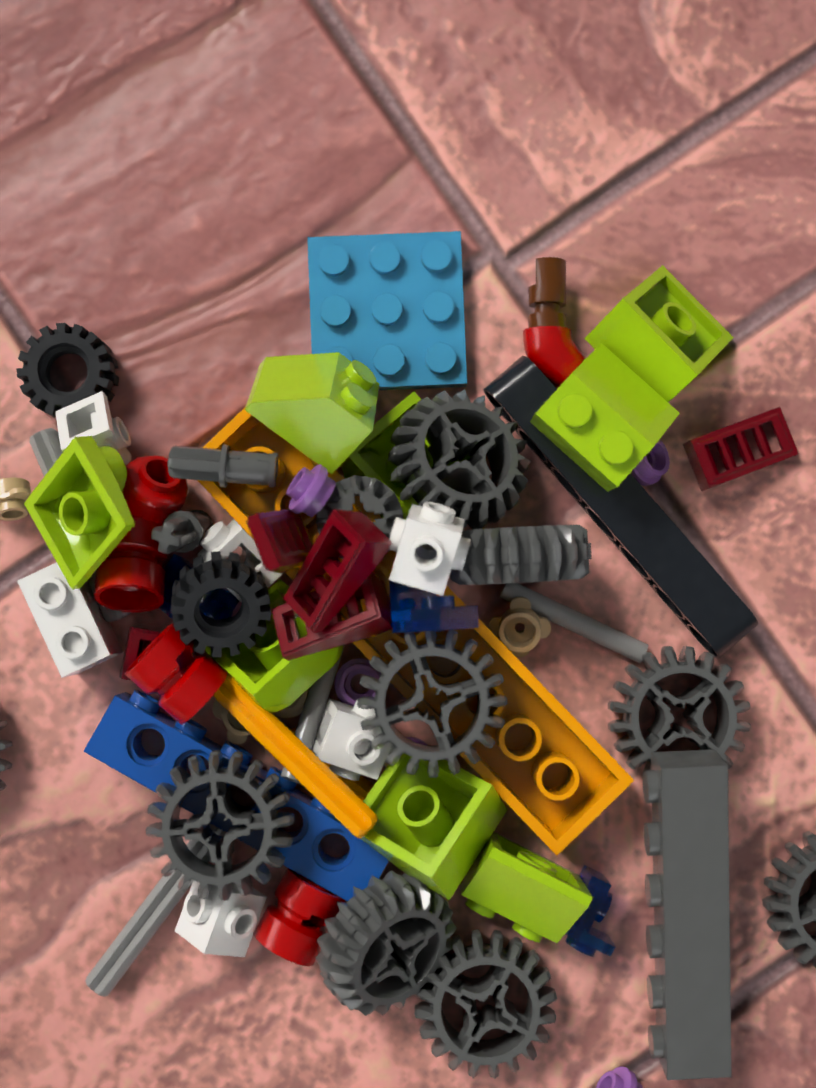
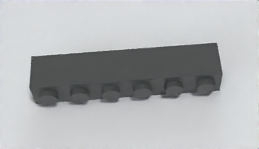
(690, 913)

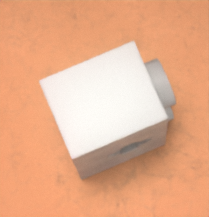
(69, 621)

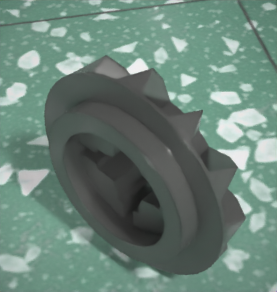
(373, 495)

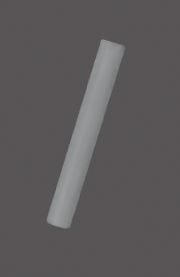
(577, 622)
(313, 712)

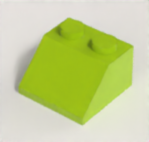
(661, 334)
(316, 403)
(605, 418)
(432, 824)
(526, 889)

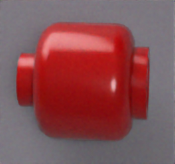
(151, 490)

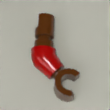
(548, 339)

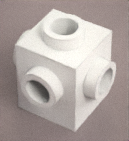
(428, 547)
(345, 743)
(220, 925)

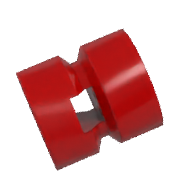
(133, 572)
(176, 675)
(297, 919)

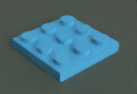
(391, 306)

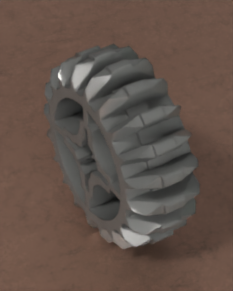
(455, 431)
(524, 555)
(697, 700)
(447, 745)
(197, 826)
(789, 908)
(384, 943)
(520, 1027)

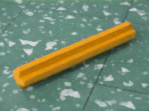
(297, 759)

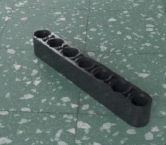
(631, 522)

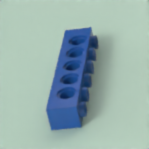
(120, 746)

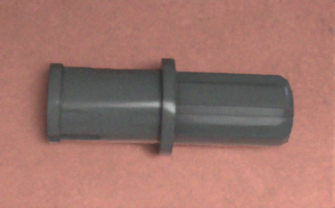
(223, 466)
(182, 531)

